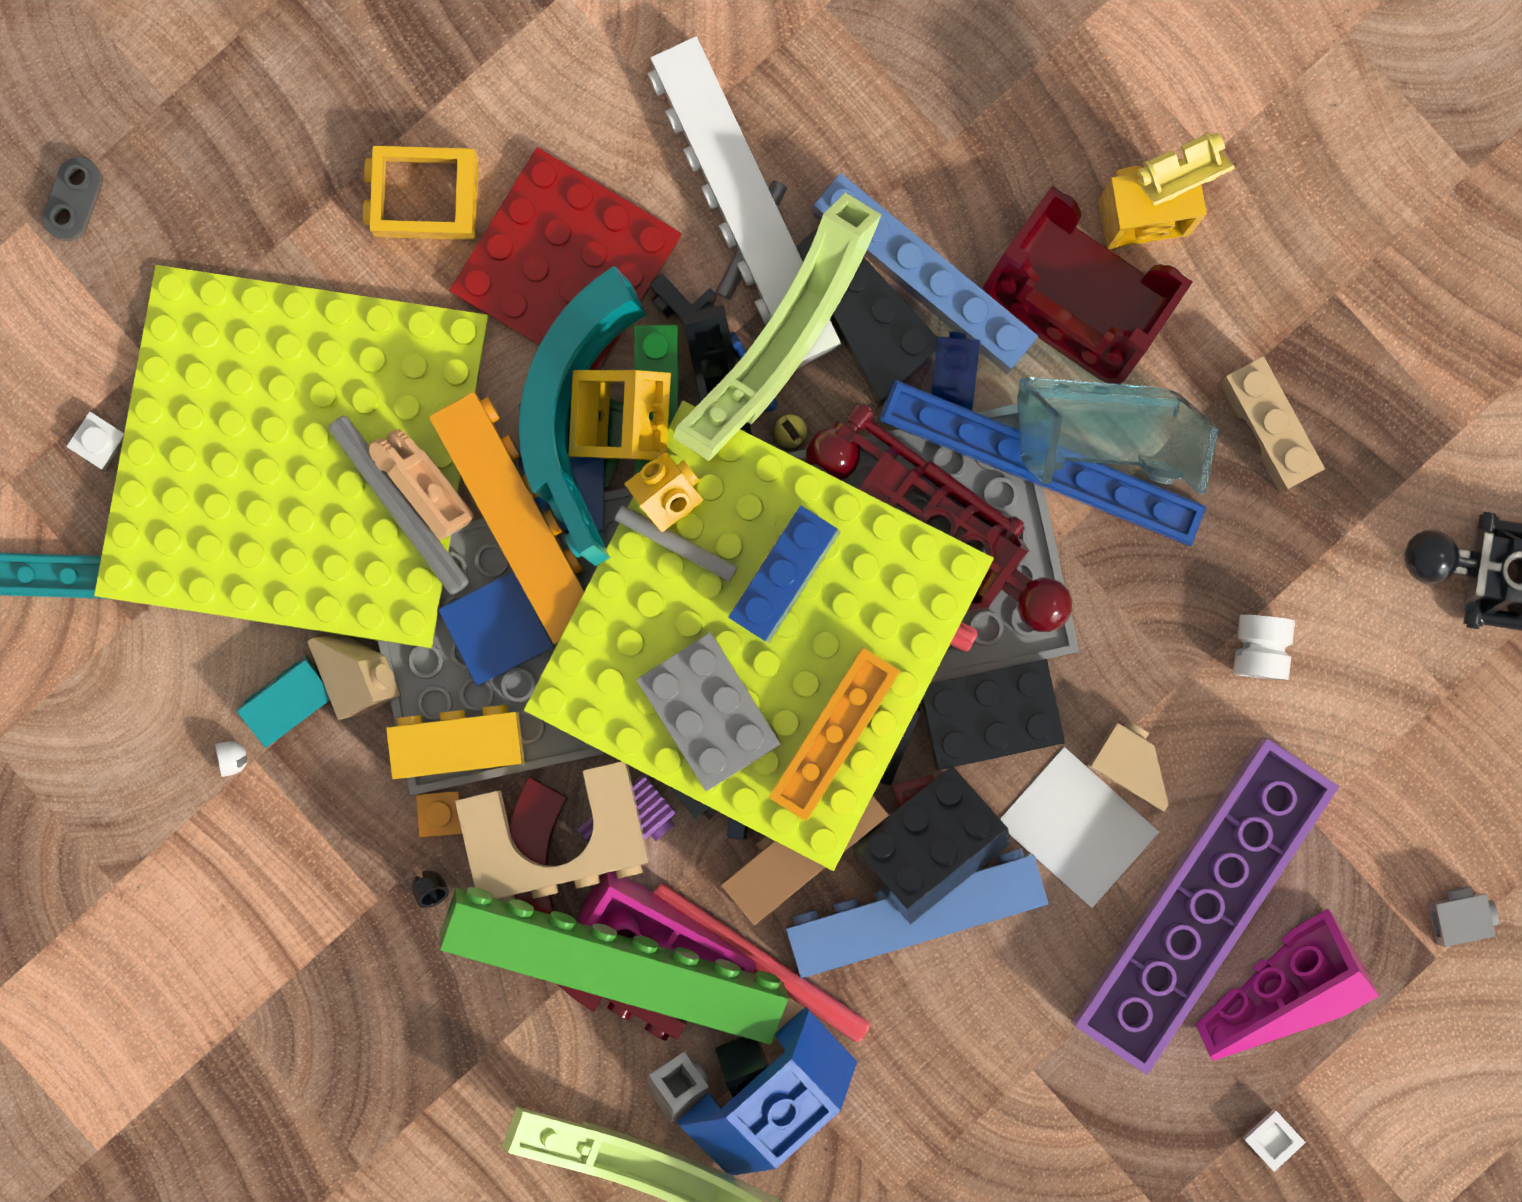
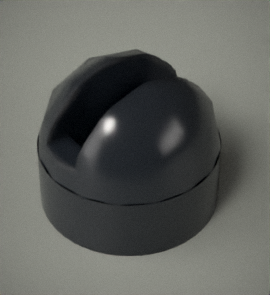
(429, 889)

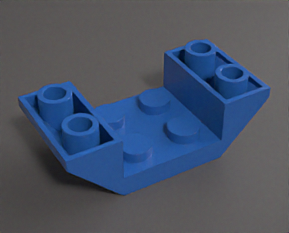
(780, 1105)

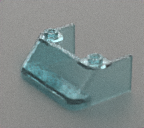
(1114, 426)

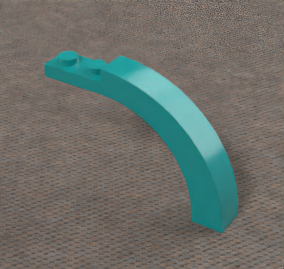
(570, 344)

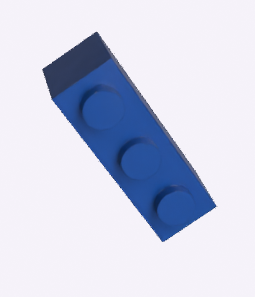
(784, 574)

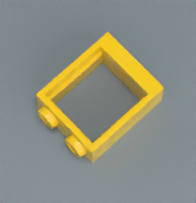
(466, 193)
(642, 394)

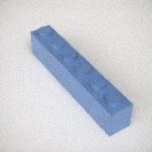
(937, 282)
(878, 927)

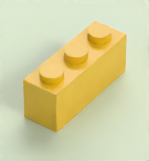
(455, 743)

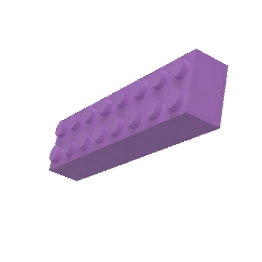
(1204, 905)

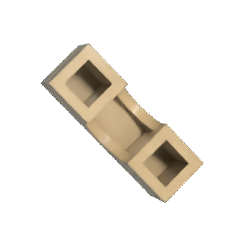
(1264, 407)

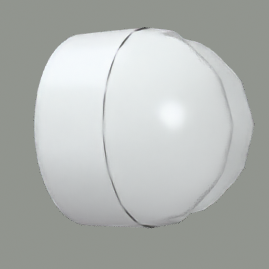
(230, 757)

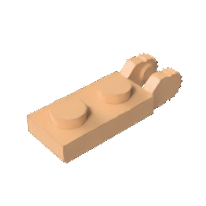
(421, 483)

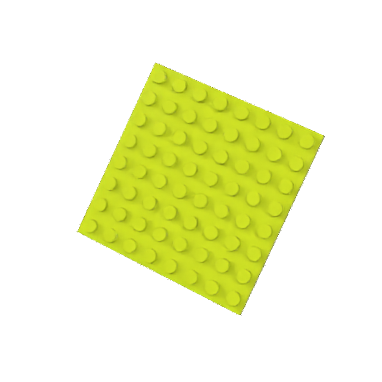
(228, 463)
(879, 588)

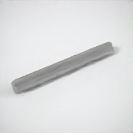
(398, 506)

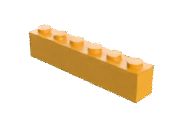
(511, 509)

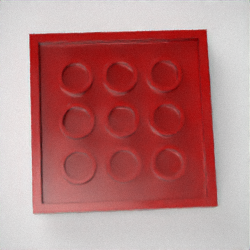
(552, 242)

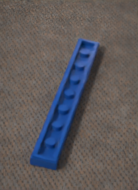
(999, 447)

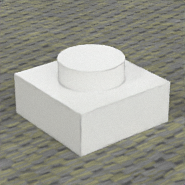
(96, 441)
(1274, 1140)

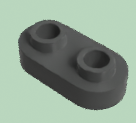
(76, 199)

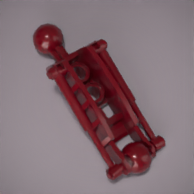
(1041, 602)

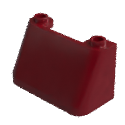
(1082, 293)

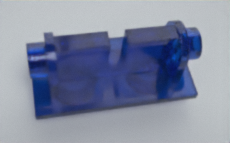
(956, 369)

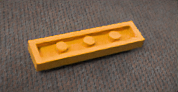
(834, 734)

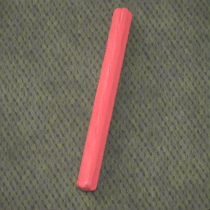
(797, 988)

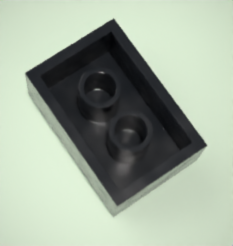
(992, 715)
(931, 844)

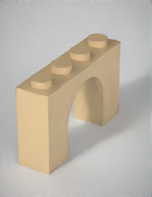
(614, 845)

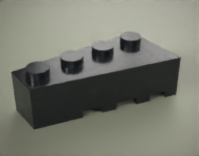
(879, 329)

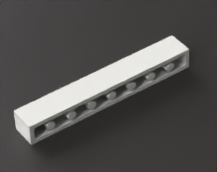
(731, 179)

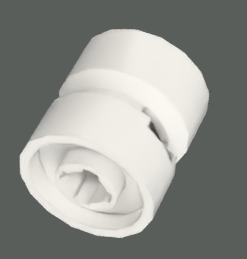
(1264, 647)

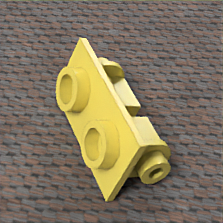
(1167, 177)

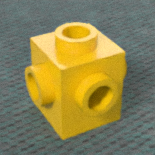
(665, 490)

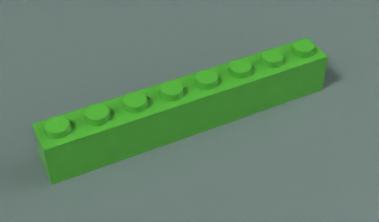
(613, 965)

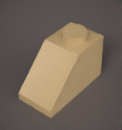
(353, 675)
(1131, 764)

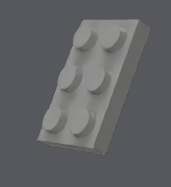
(708, 711)

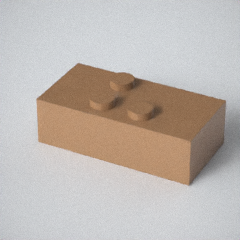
(780, 871)

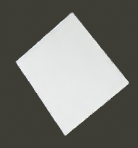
(1078, 827)

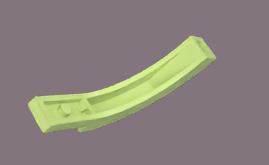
(789, 334)
(623, 1160)

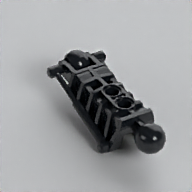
(1435, 557)

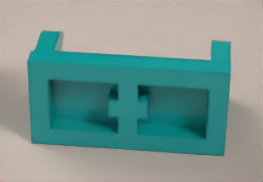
(284, 701)

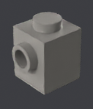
(1463, 917)
(678, 1086)

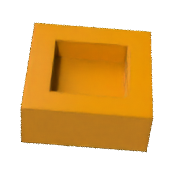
(438, 814)

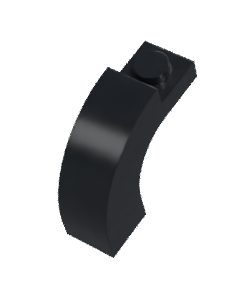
(710, 349)

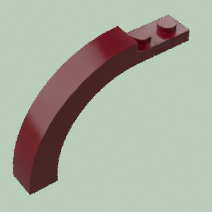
(532, 833)

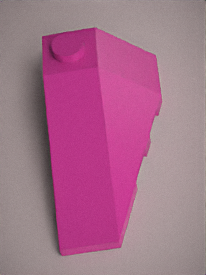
(638, 911)
(1298, 988)

